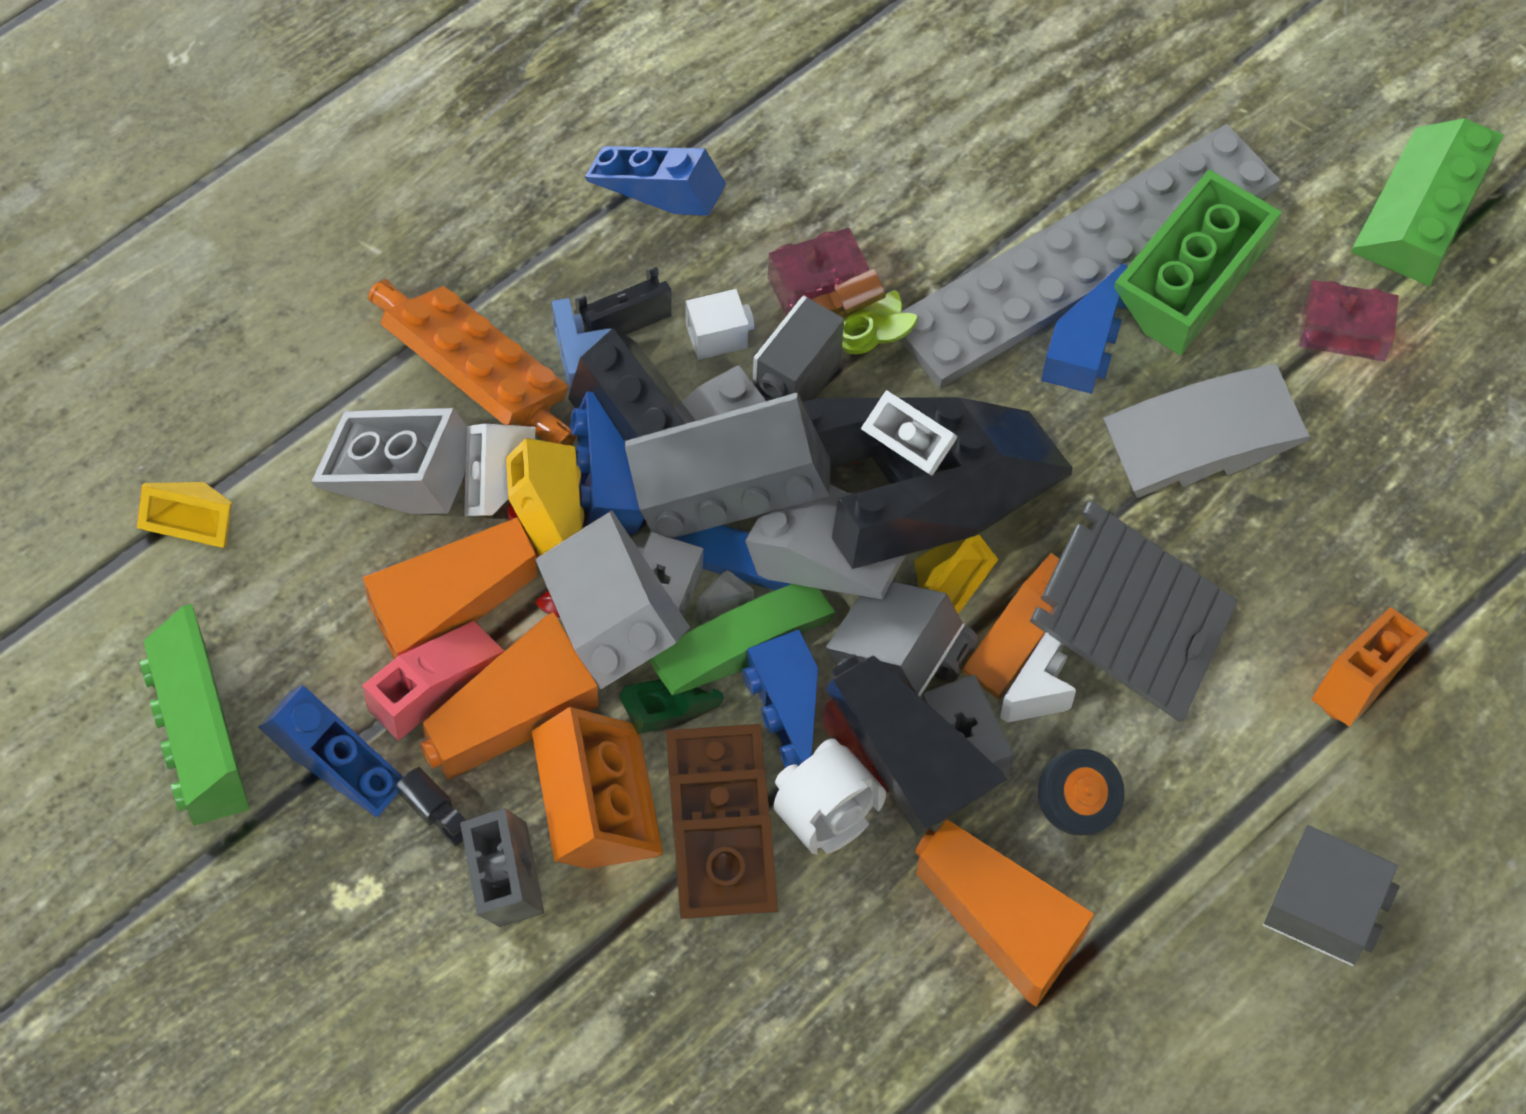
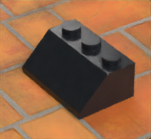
(627, 387)

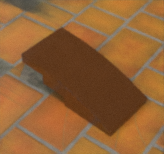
(721, 821)

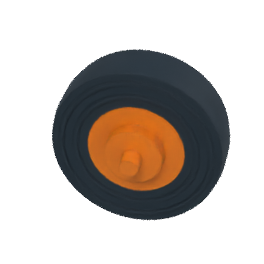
(1081, 792)

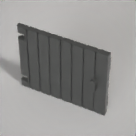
(1134, 611)

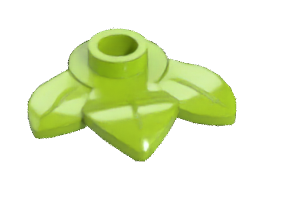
(876, 324)

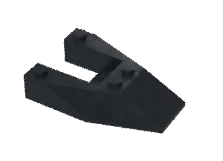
(987, 474)

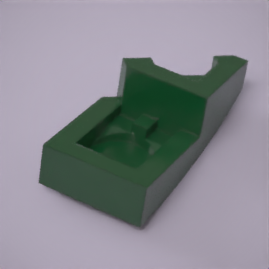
(654, 708)

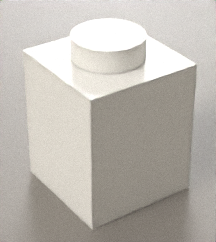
(718, 324)

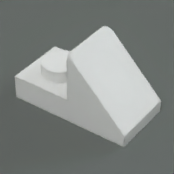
(1037, 688)

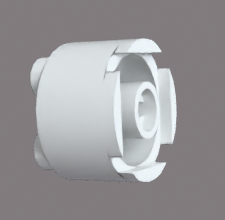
(827, 797)

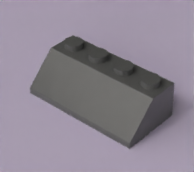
(728, 467)

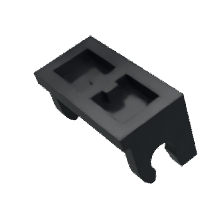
(628, 308)

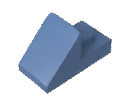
(571, 337)

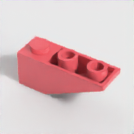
(428, 677)

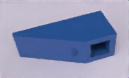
(663, 177)
(1081, 335)
(604, 467)
(787, 685)
(331, 750)

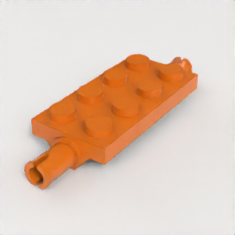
(476, 358)

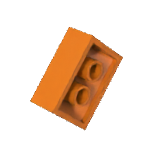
(595, 790)

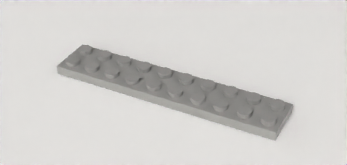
(1064, 262)

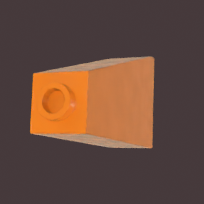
(450, 585)
(509, 700)
(1005, 908)

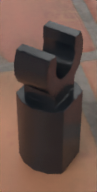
(431, 804)

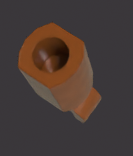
(853, 294)

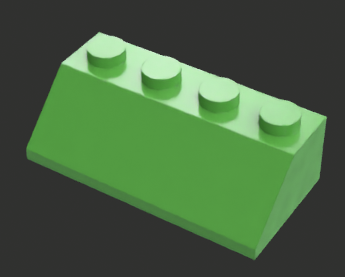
(1428, 198)
(1196, 260)
(193, 720)

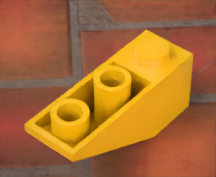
(545, 491)

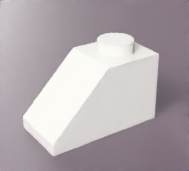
(909, 432)
(486, 465)

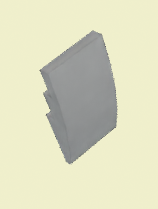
(1206, 429)

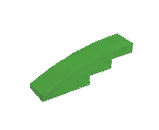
(722, 644)

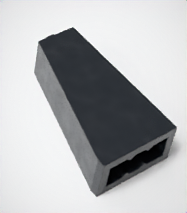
(911, 746)

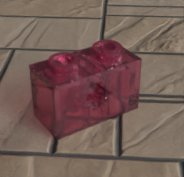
(814, 266)
(1348, 320)

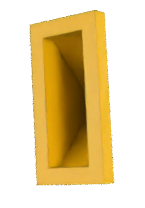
(185, 512)
(956, 569)

